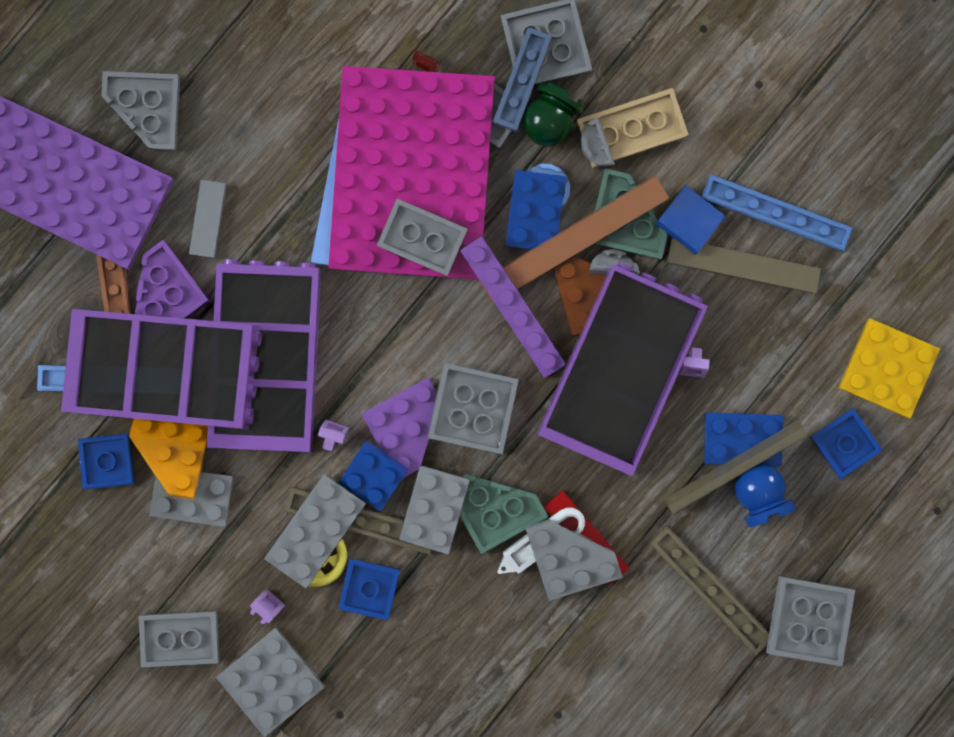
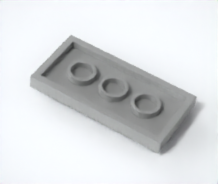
(315, 531)

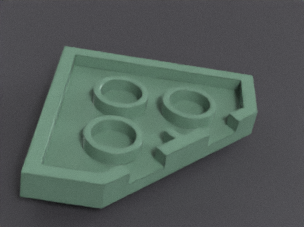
(638, 236)
(498, 512)

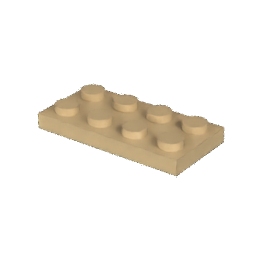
(640, 124)

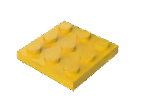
(889, 368)

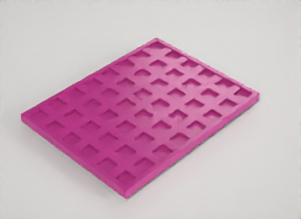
(414, 142)

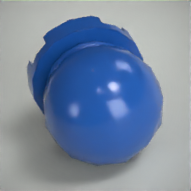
(762, 493)

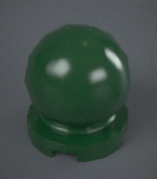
(550, 118)

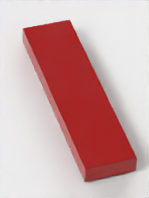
(562, 501)

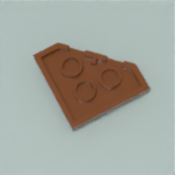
(577, 290)

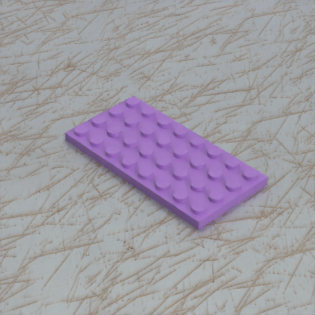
(76, 185)

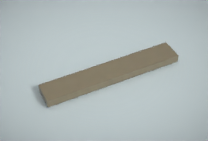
(746, 266)
(736, 466)
(367, 522)
(711, 590)

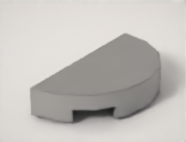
(595, 144)
(603, 261)

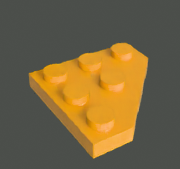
(173, 453)

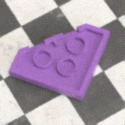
(167, 286)
(403, 424)

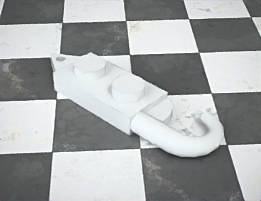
(521, 555)

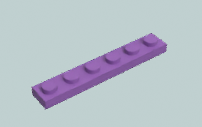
(513, 306)

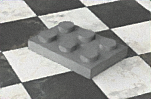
(422, 237)
(210, 503)
(434, 509)
(179, 639)

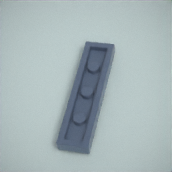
(522, 79)

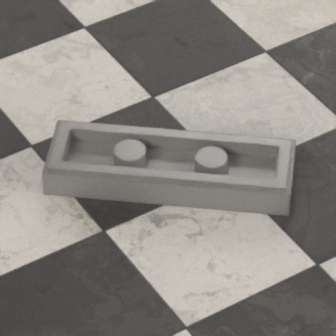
(208, 219)

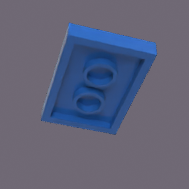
(534, 208)
(733, 434)

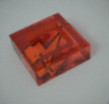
(425, 62)

